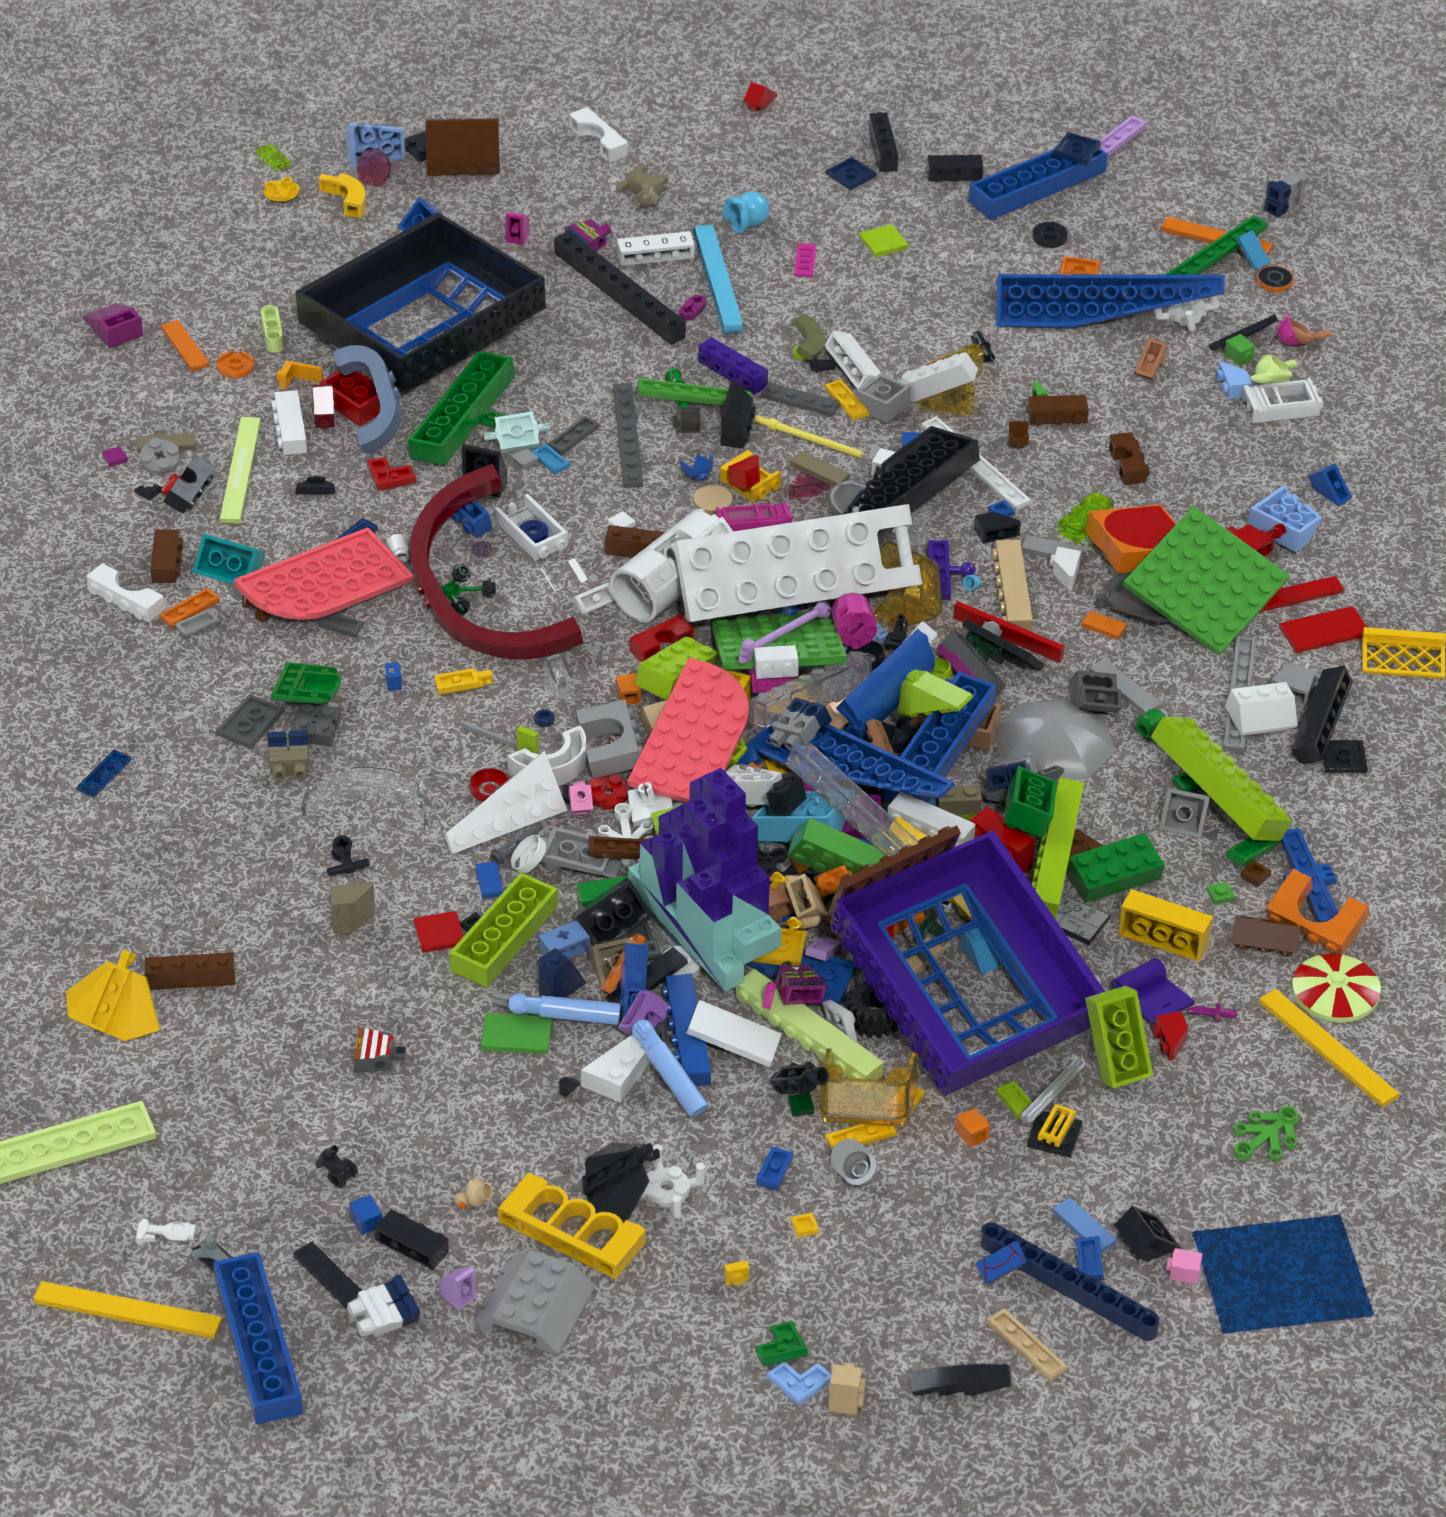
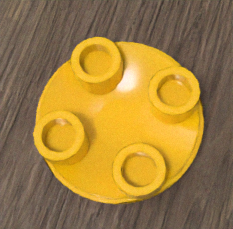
(281, 190)

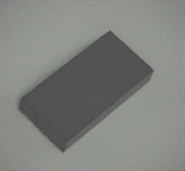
(341, 624)

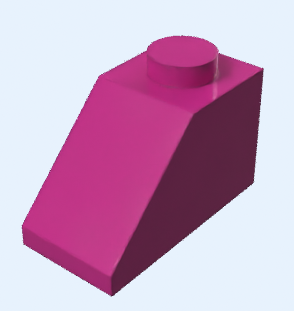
(517, 228)

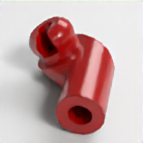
(172, 479)

